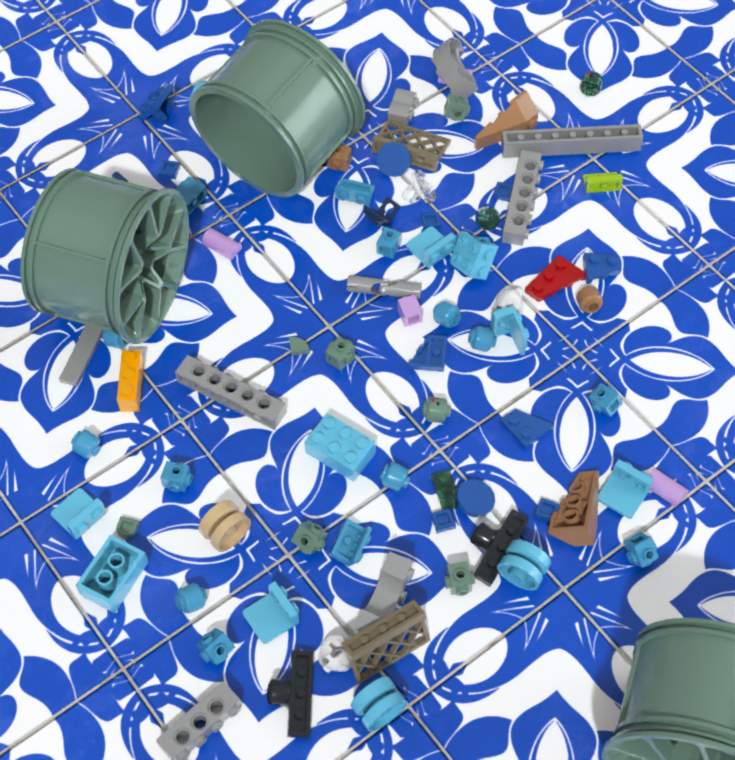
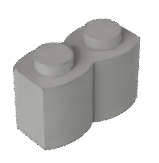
(402, 106)

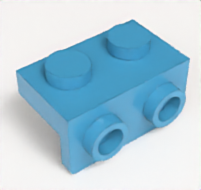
(354, 191)
(350, 543)

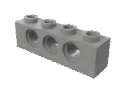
(202, 711)

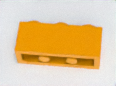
(130, 381)

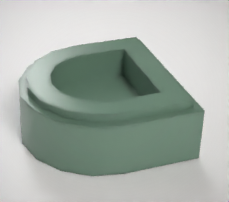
(127, 527)

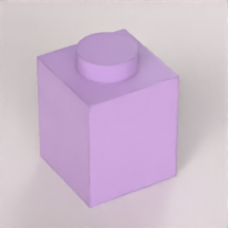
(409, 310)

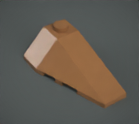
(518, 116)
(578, 512)

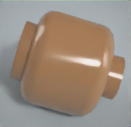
(589, 299)

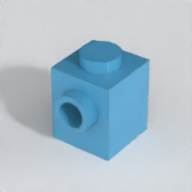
(388, 242)

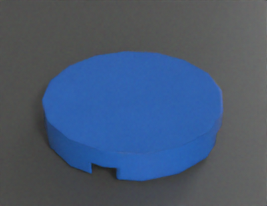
(394, 159)
(475, 498)

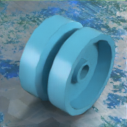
(524, 565)
(378, 703)

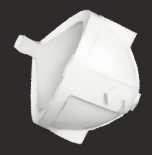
(510, 297)
(332, 655)

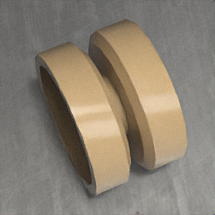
(224, 525)

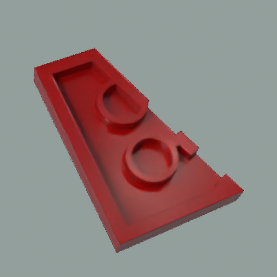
(554, 277)

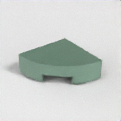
(298, 346)

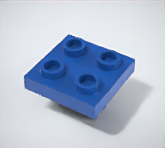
(155, 100)

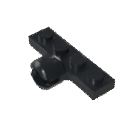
(495, 543)
(295, 694)

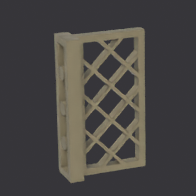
(420, 157)
(383, 633)

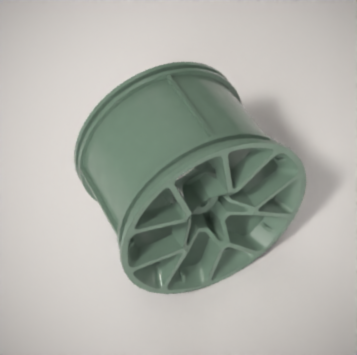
(278, 108)
(105, 253)
(678, 694)

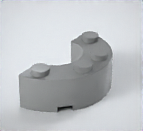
(451, 69)
(388, 592)

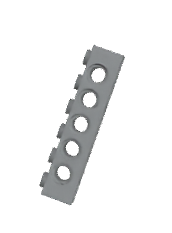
(521, 198)
(234, 400)

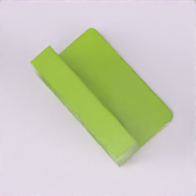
(602, 182)

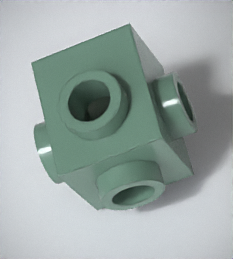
(456, 107)
(340, 353)
(309, 537)
(459, 578)

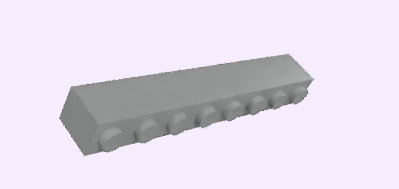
(573, 140)

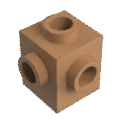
(340, 158)

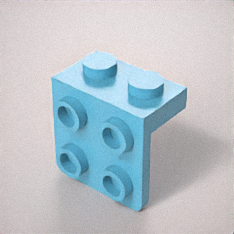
(431, 246)
(473, 256)
(509, 321)
(625, 489)
(78, 513)
(272, 614)

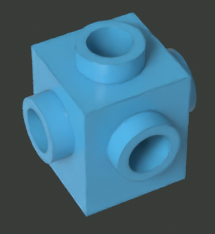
(605, 399)
(176, 476)
(641, 549)
(215, 646)

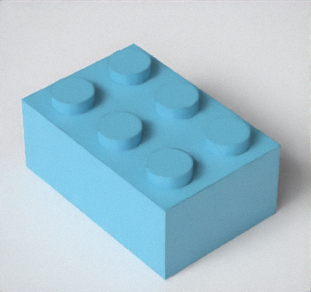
(340, 447)
(112, 573)

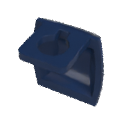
(378, 217)

